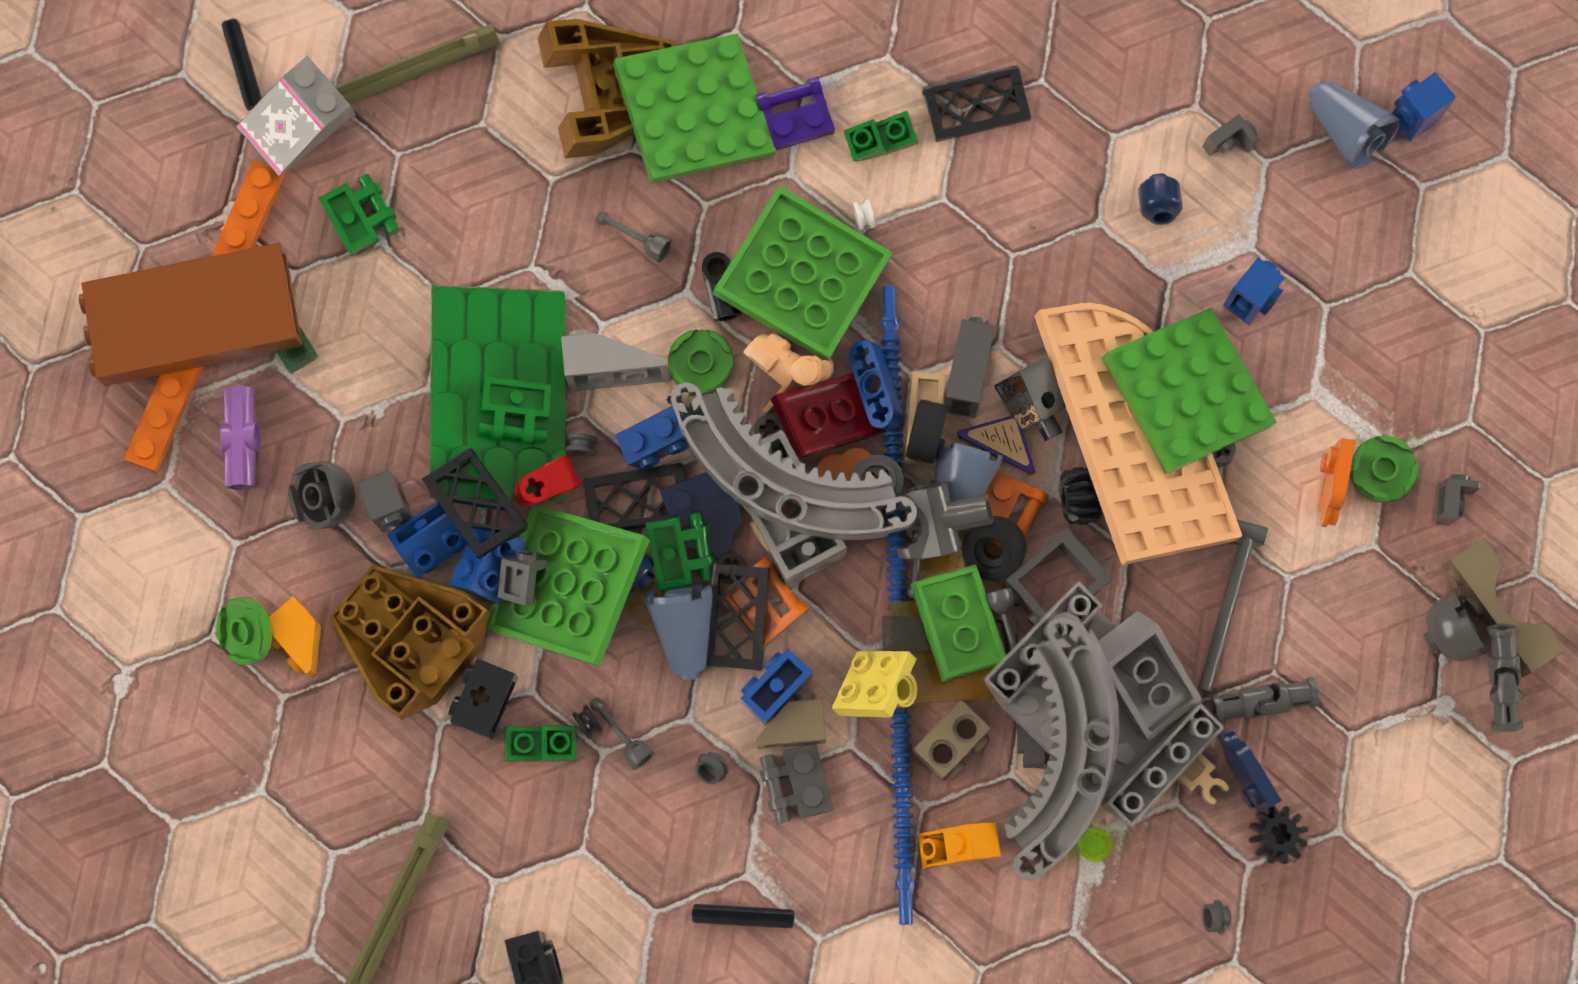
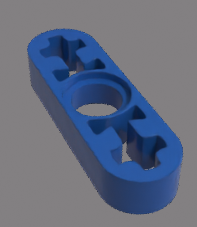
(864, 377)

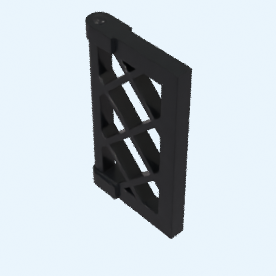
(966, 128)
(618, 480)
(465, 528)
(759, 602)

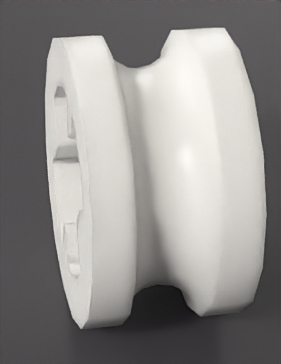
(863, 214)

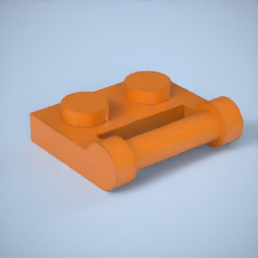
(1003, 496)
(775, 621)

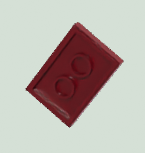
(823, 416)

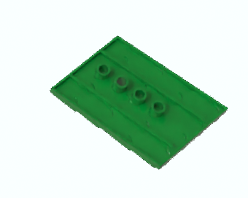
(497, 336)

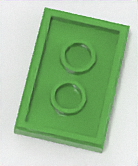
(958, 622)

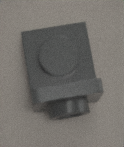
(1225, 137)
(1450, 503)
(519, 577)

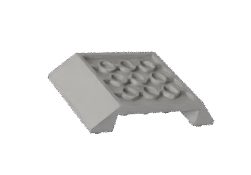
(1141, 766)

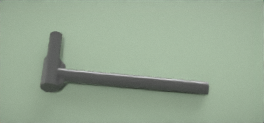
(1252, 537)

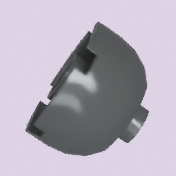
(321, 494)
(1453, 630)

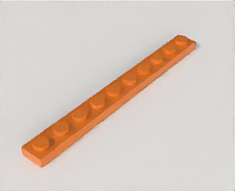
(175, 389)

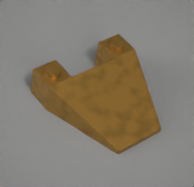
(593, 51)

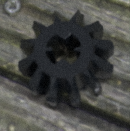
(1079, 497)
(1288, 829)

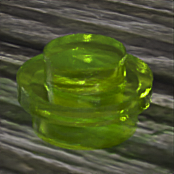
(1095, 844)

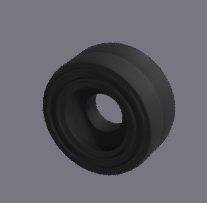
(926, 431)
(1012, 543)

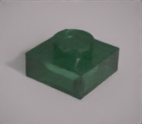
(300, 356)

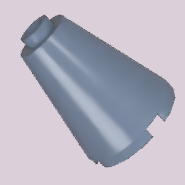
(1352, 122)
(965, 470)
(683, 627)

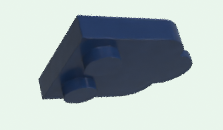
(718, 510)
(1257, 788)

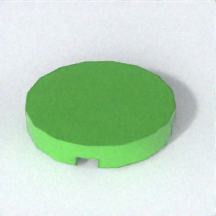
(701, 360)
(1384, 469)
(244, 630)

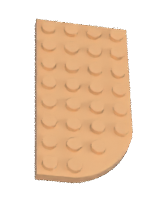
(1143, 505)

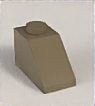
(796, 724)

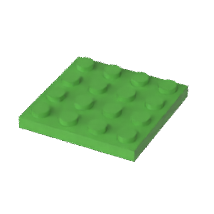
(693, 108)
(802, 273)
(1189, 390)
(579, 590)

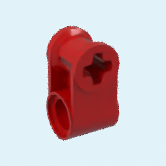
(550, 480)

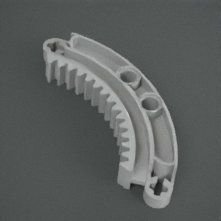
(735, 455)
(1065, 797)

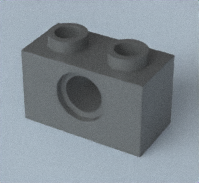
(385, 501)

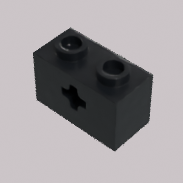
(498, 687)

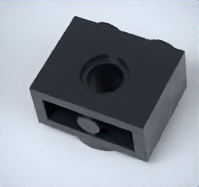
(533, 959)

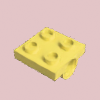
(877, 684)

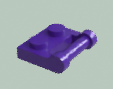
(797, 124)

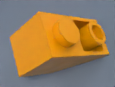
(298, 634)
(959, 844)

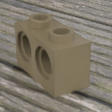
(946, 735)

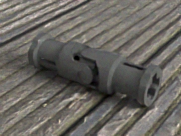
(1504, 680)
(1259, 700)

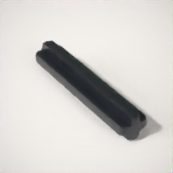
(241, 63)
(743, 916)

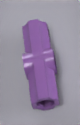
(240, 438)

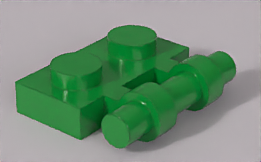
(349, 218)
(515, 399)
(670, 553)

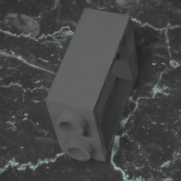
(969, 367)
(1079, 557)

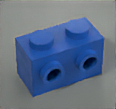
(1422, 105)
(1255, 291)
(652, 439)
(427, 540)
(482, 576)
(776, 687)

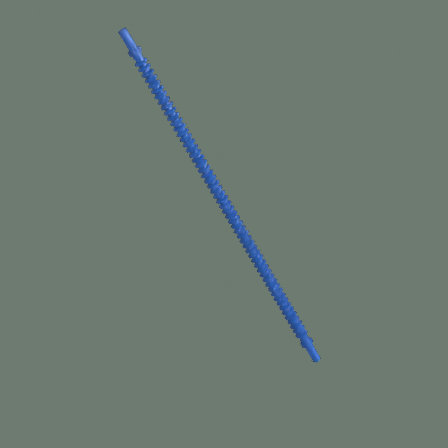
(904, 879)

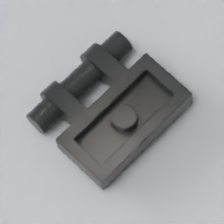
(806, 779)

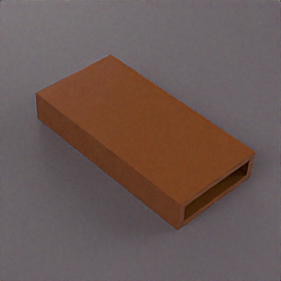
(190, 314)

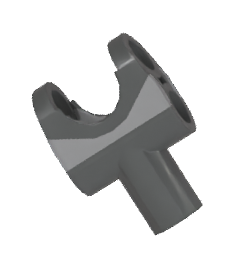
(942, 520)

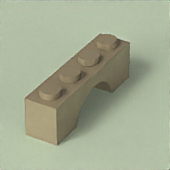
(1476, 575)

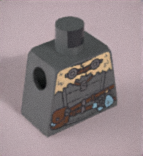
(1033, 398)

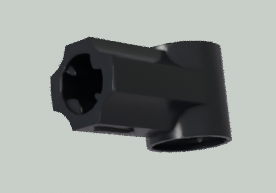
(720, 309)

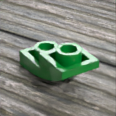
(881, 137)
(540, 744)

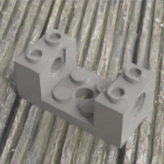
(792, 552)

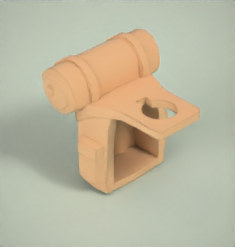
(786, 367)

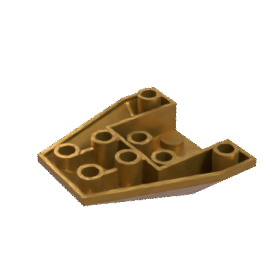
(409, 637)

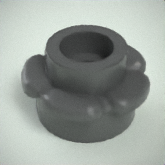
(711, 768)
(1216, 917)

